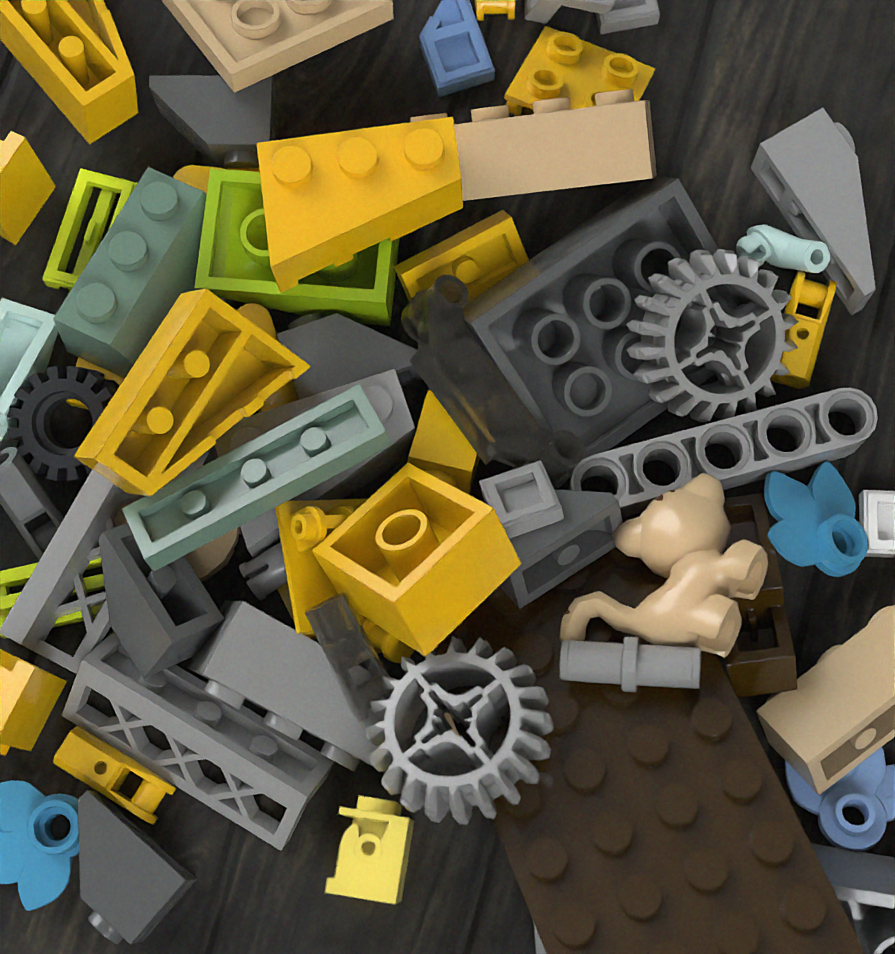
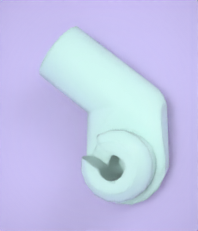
(783, 249)

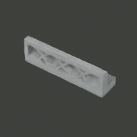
(62, 570)
(198, 728)

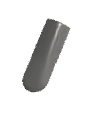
(25, 499)

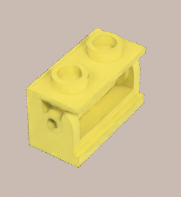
(373, 852)

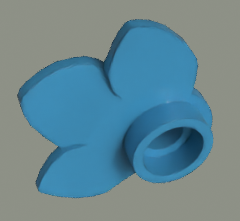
(816, 521)
(27, 846)

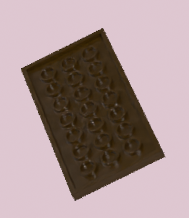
(655, 802)

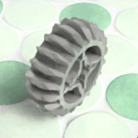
(738, 369)
(437, 747)

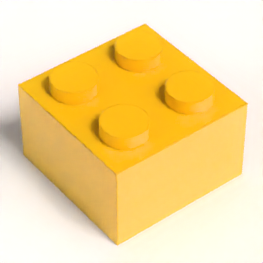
(418, 557)

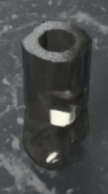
(345, 647)

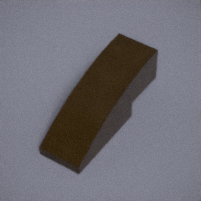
(763, 651)

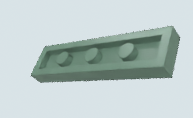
(256, 477)

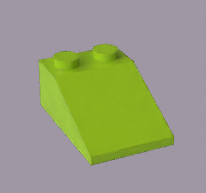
(237, 260)

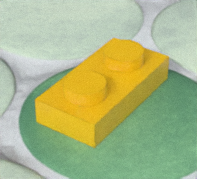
(475, 256)

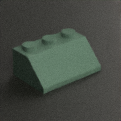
(135, 274)

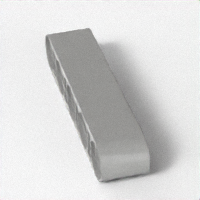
(745, 437)

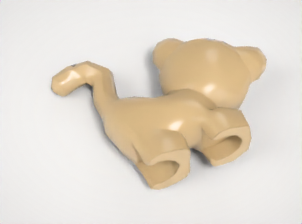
(681, 540)

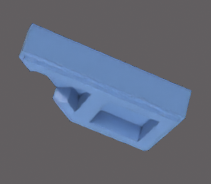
(455, 48)

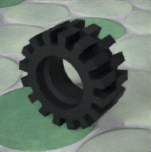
(36, 409)

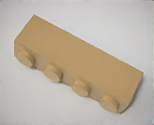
(554, 146)
(839, 706)

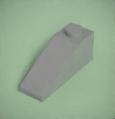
(818, 189)

